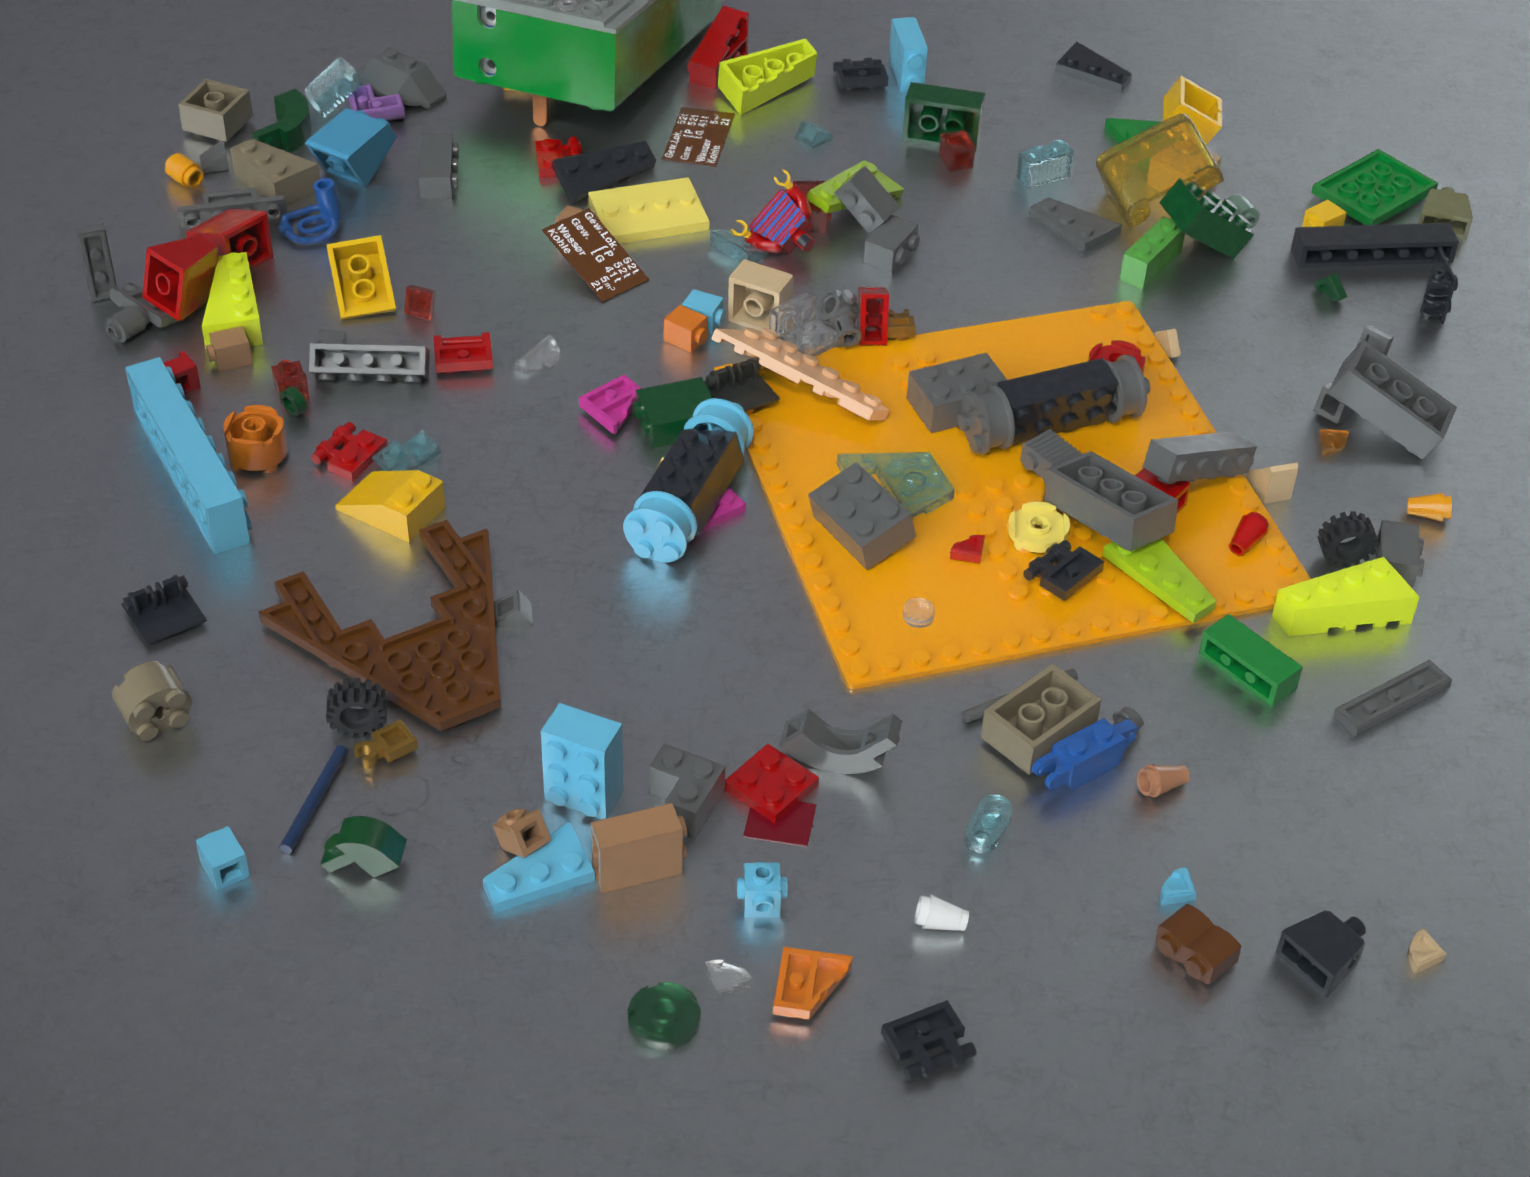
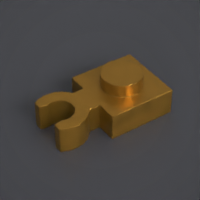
(901, 325)
(388, 742)

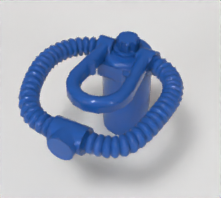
(329, 210)

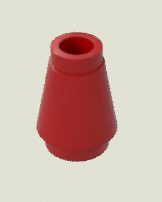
(1248, 533)

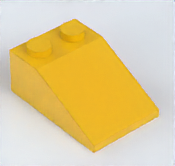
(361, 277)
(396, 501)

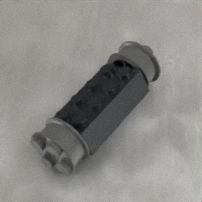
(1053, 400)

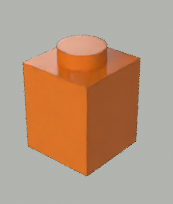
(685, 328)

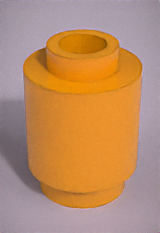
(184, 170)

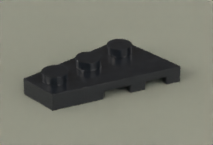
(1093, 68)

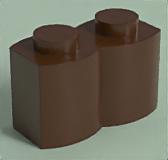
(1197, 944)

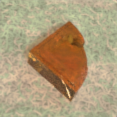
(1332, 441)

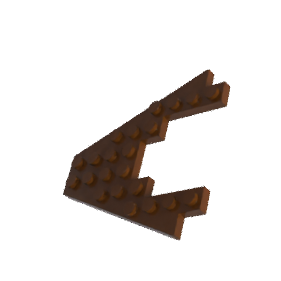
(434, 671)

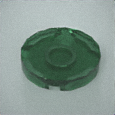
(664, 1016)

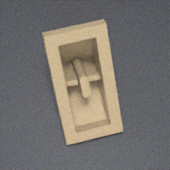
(1274, 482)

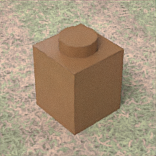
(229, 349)

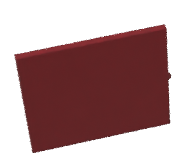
(791, 829)

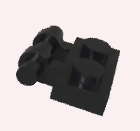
(860, 73)
(1069, 573)
(924, 1031)

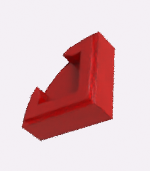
(968, 550)

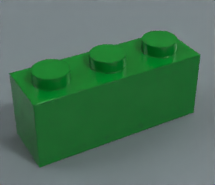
(1250, 660)

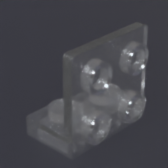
(797, 324)

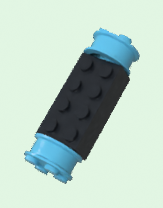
(689, 481)

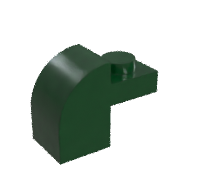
(366, 842)

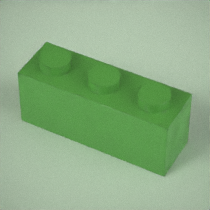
(1152, 253)

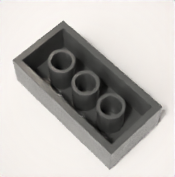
(1392, 400)
(1111, 500)

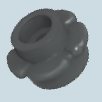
(1128, 713)

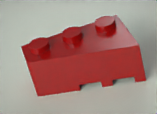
(723, 41)

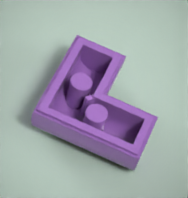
(384, 107)

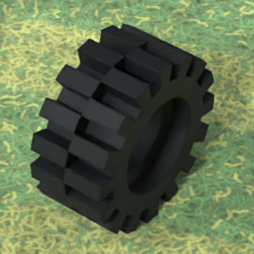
(1343, 528)
(356, 694)

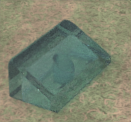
(735, 246)

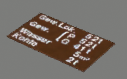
(698, 136)
(595, 255)

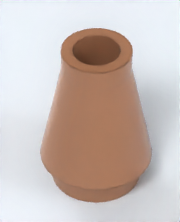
(1159, 779)

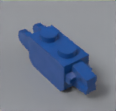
(1086, 754)

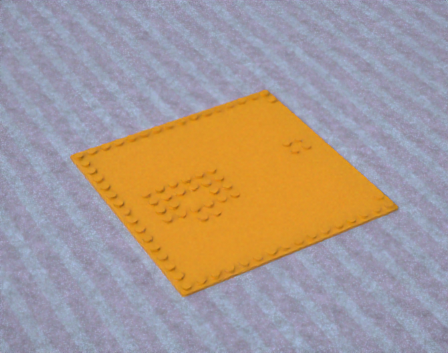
(989, 607)

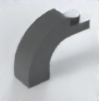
(1326, 403)
(838, 749)

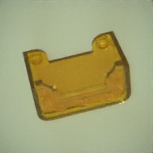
(1152, 163)

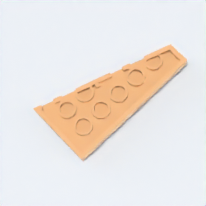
(789, 362)

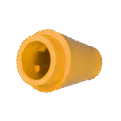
(1430, 506)

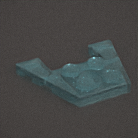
(909, 477)

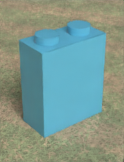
(907, 52)

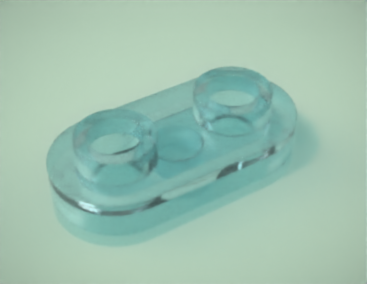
(984, 829)

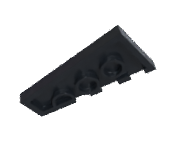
(601, 168)

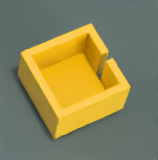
(1197, 103)

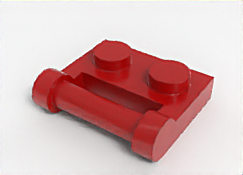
(463, 353)

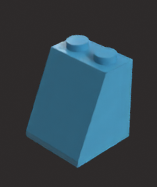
(352, 145)

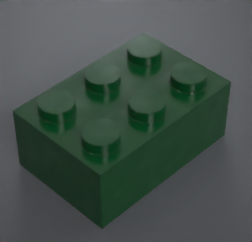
(941, 110)
(1207, 217)

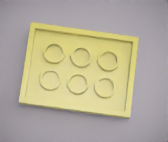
(650, 210)

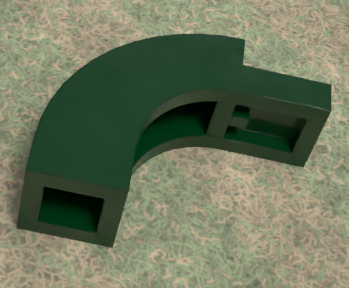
(293, 124)

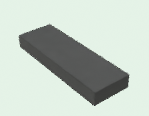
(96, 261)

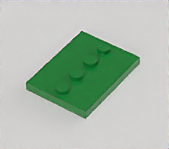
(1374, 188)

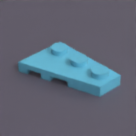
(548, 870)

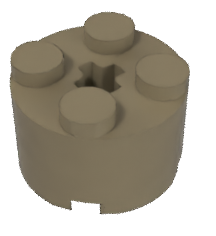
(152, 699)

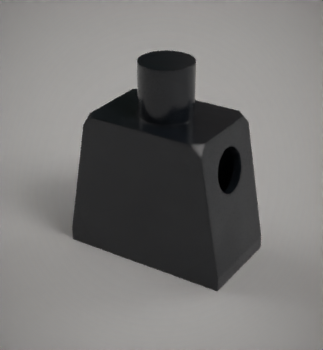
(1323, 949)

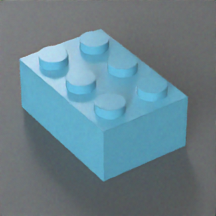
(582, 761)

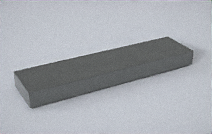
(1392, 698)

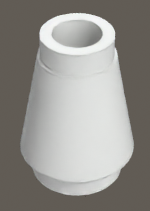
(940, 915)

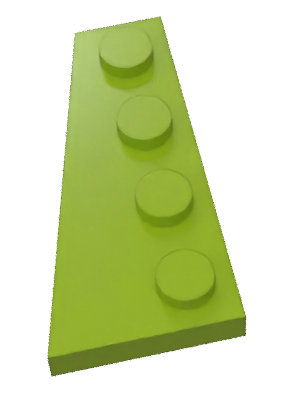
(825, 198)
(1165, 576)

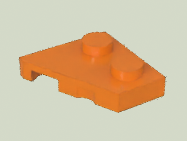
(807, 980)

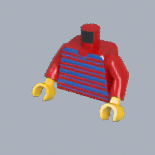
(782, 222)

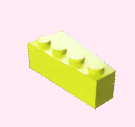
(766, 74)
(232, 299)
(1346, 598)

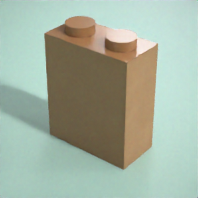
(637, 847)

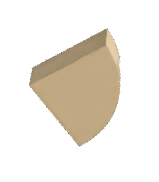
(1169, 342)
(1424, 952)

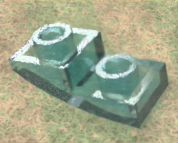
(409, 455)

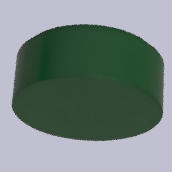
(293, 401)

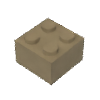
(215, 110)

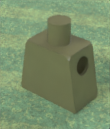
(1448, 207)

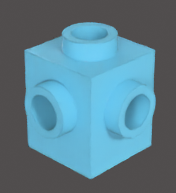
(762, 889)

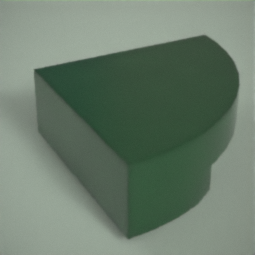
(1331, 287)

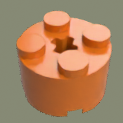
(255, 439)

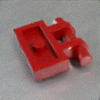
(552, 149)
(355, 454)

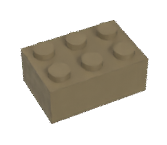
(1039, 715)

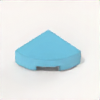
(1178, 888)

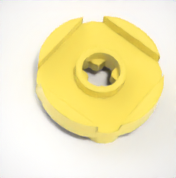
(1025, 535)

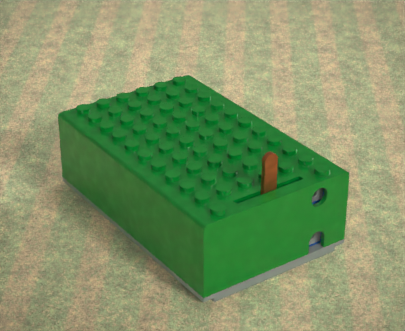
(572, 48)

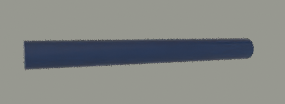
(313, 799)

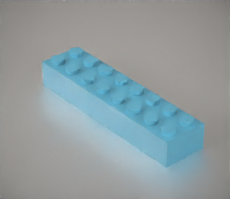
(189, 455)

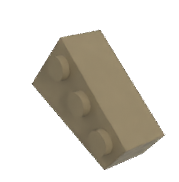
(274, 170)

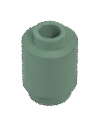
(1245, 209)

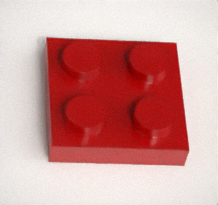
(771, 783)

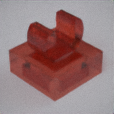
(419, 302)

